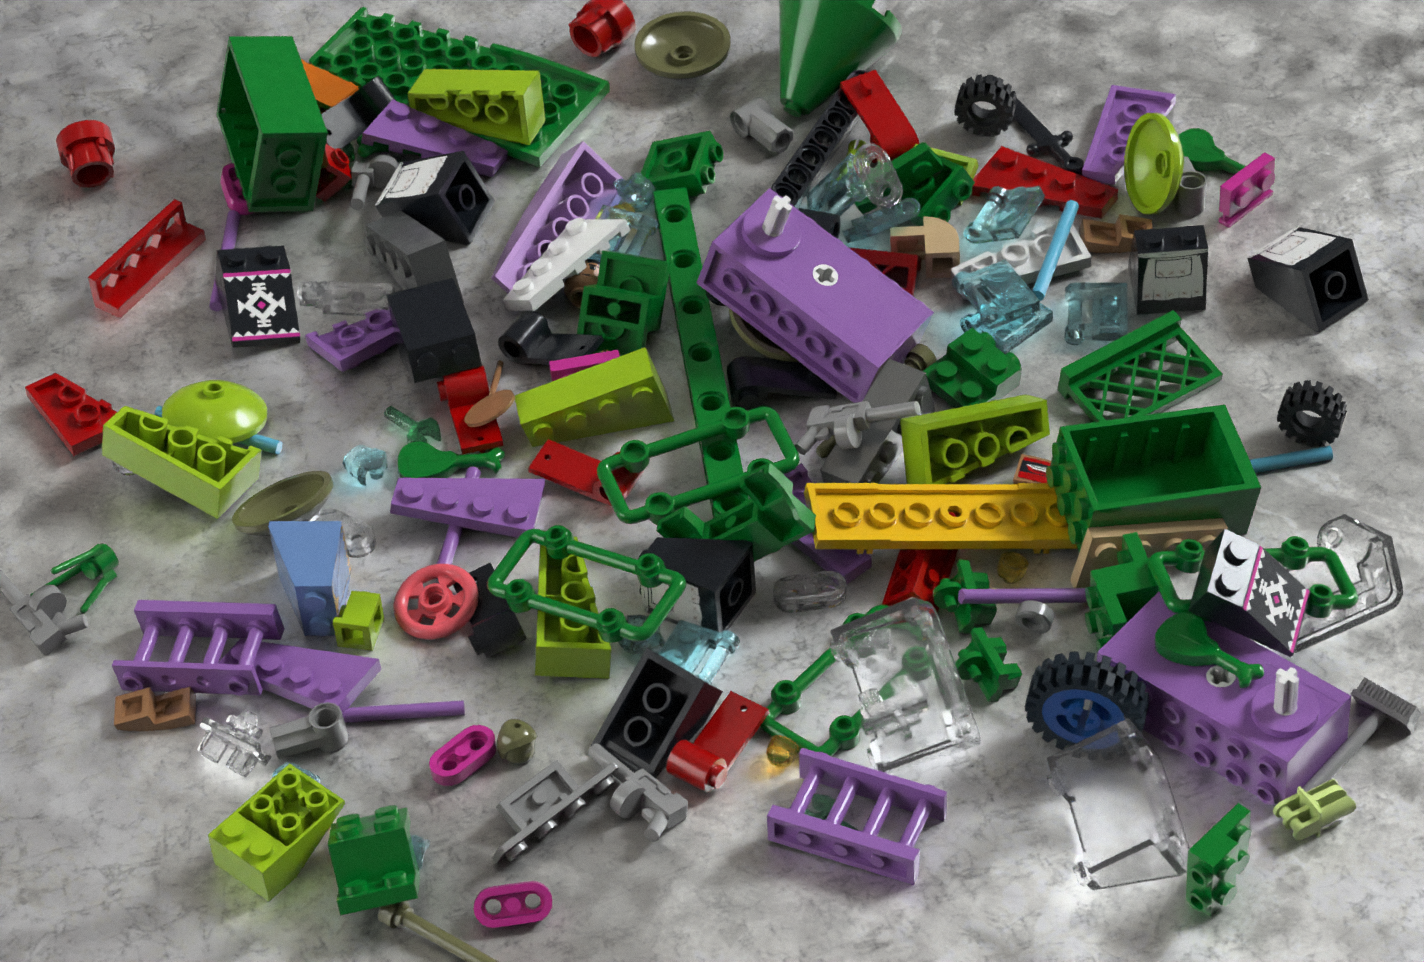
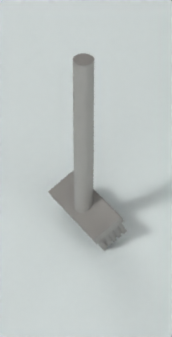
(1384, 706)

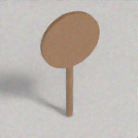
(492, 405)

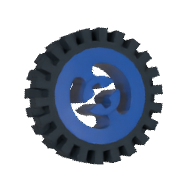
(1060, 691)

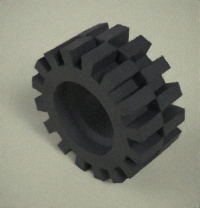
(986, 91)
(1316, 400)

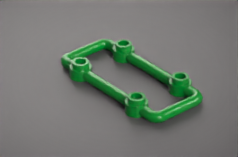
(636, 456)
(1293, 555)
(610, 622)
(786, 700)

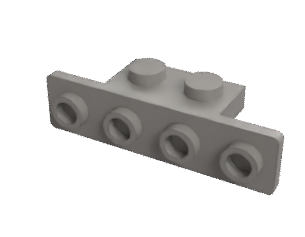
(542, 800)

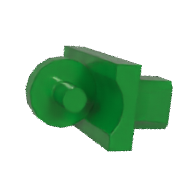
(966, 615)
(984, 665)

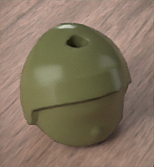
(516, 741)

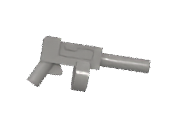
(370, 172)
(848, 422)
(42, 614)
(644, 792)

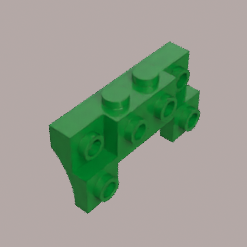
(767, 519)

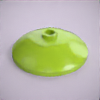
(1153, 163)
(217, 409)

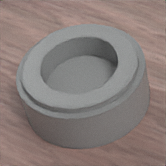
(1034, 617)

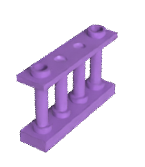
(192, 620)
(847, 845)

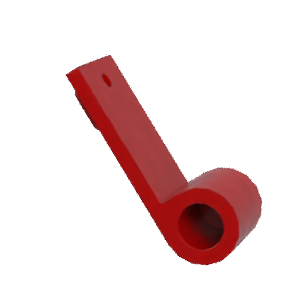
(880, 114)
(462, 392)
(578, 472)
(718, 745)

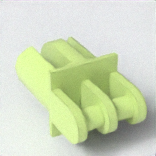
(1314, 809)

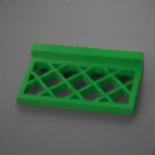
(1128, 350)

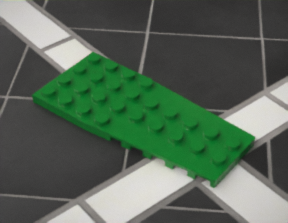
(400, 52)

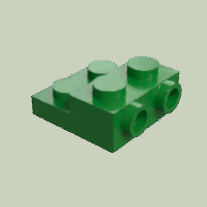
(683, 162)
(941, 192)
(974, 371)
(1217, 861)

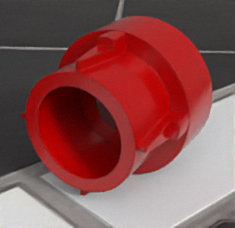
(602, 26)
(87, 152)

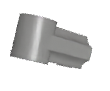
(758, 121)
(1191, 192)
(321, 730)

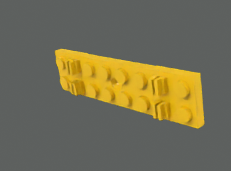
(918, 516)

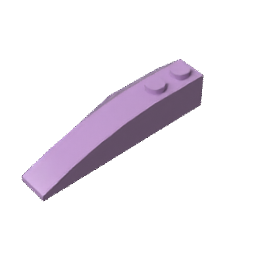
(572, 190)

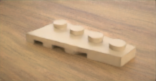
(1103, 543)

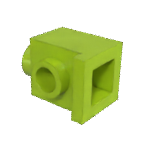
(359, 621)

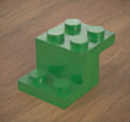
(624, 301)
(1119, 591)
(373, 860)

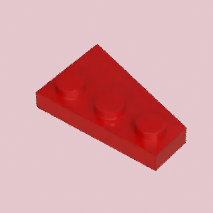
(70, 411)

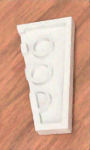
(1028, 255)
(562, 260)

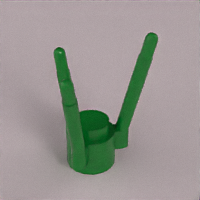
(95, 563)

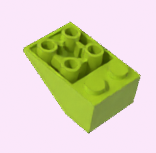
(275, 832)

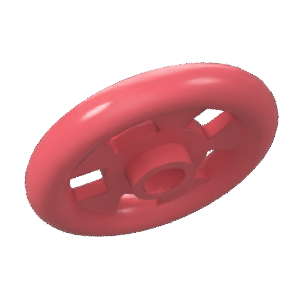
(443, 625)

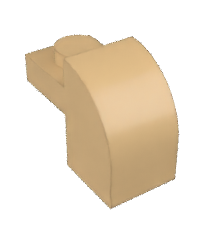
(934, 242)

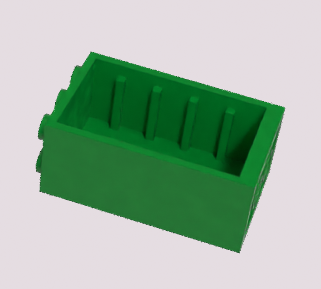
(271, 123)
(1153, 471)

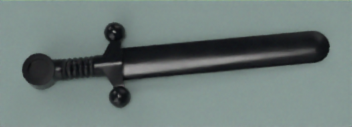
(1045, 139)

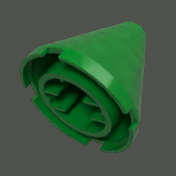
(825, 44)

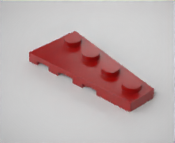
(1013, 169)

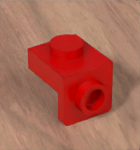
(334, 173)

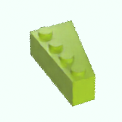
(483, 101)
(596, 401)
(958, 440)
(181, 460)
(561, 644)

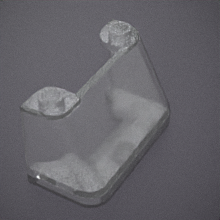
(1372, 567)
(913, 642)
(1120, 809)

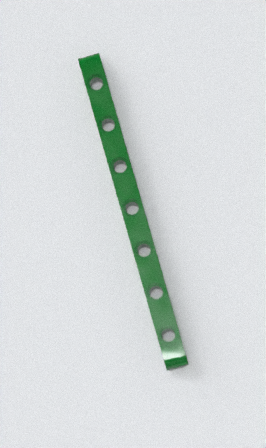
(697, 340)

